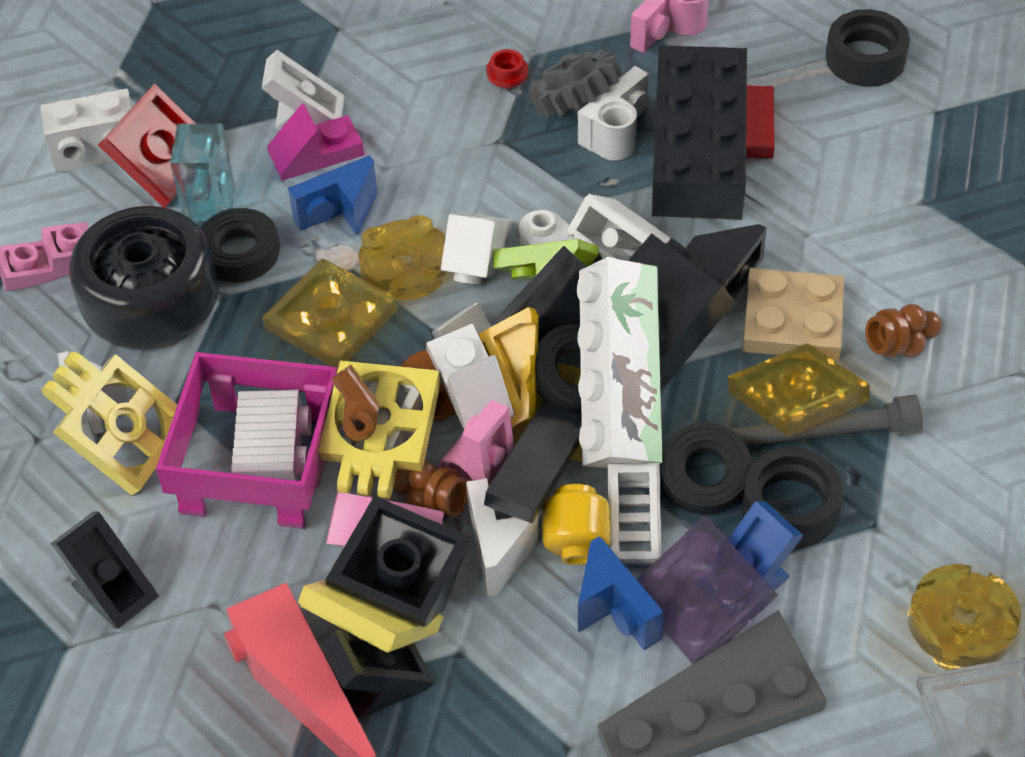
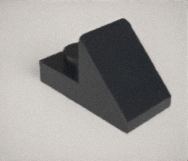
(104, 570)
(372, 676)

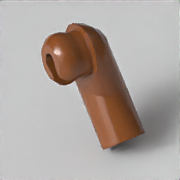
(360, 404)

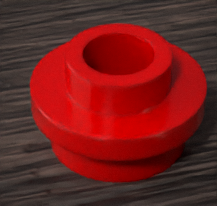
(507, 69)

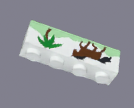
(619, 364)

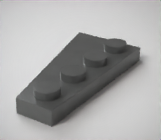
(722, 698)

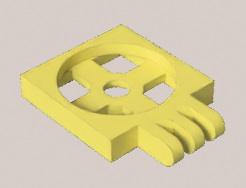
(83, 390)
(373, 459)

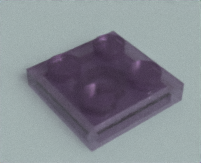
(705, 590)

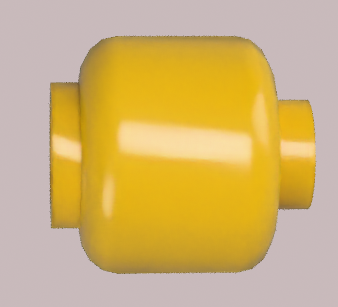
(573, 520)

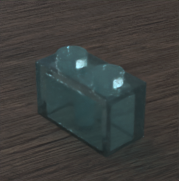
(202, 171)

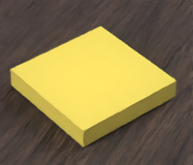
(362, 618)

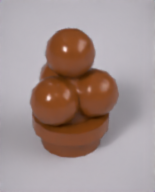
(902, 331)
(433, 488)

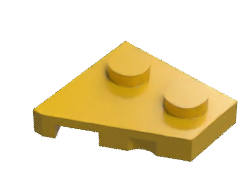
(515, 348)

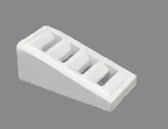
(635, 476)

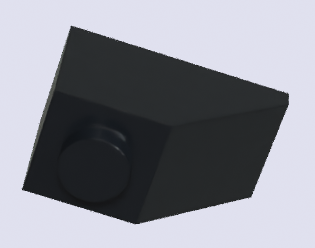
(730, 253)

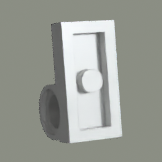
(611, 121)

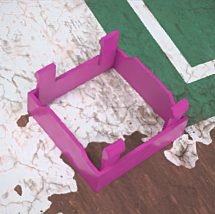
(222, 374)

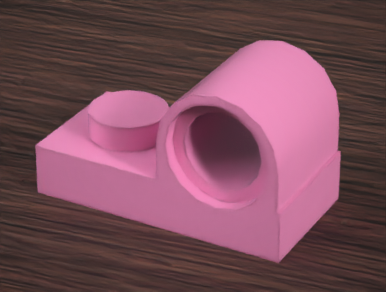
(655, 17)
(483, 445)

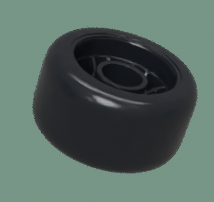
(144, 277)

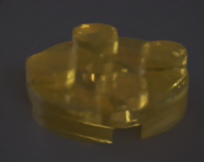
(398, 238)
(956, 643)

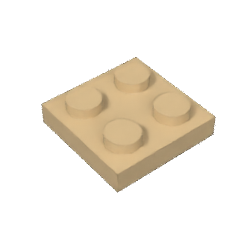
(793, 310)

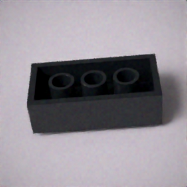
(700, 133)

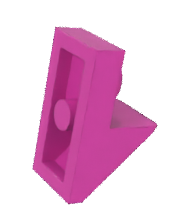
(310, 147)

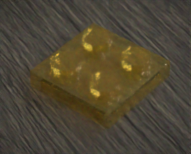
(330, 313)
(798, 389)

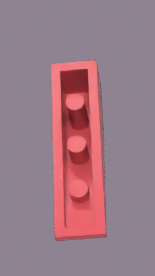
(291, 666)

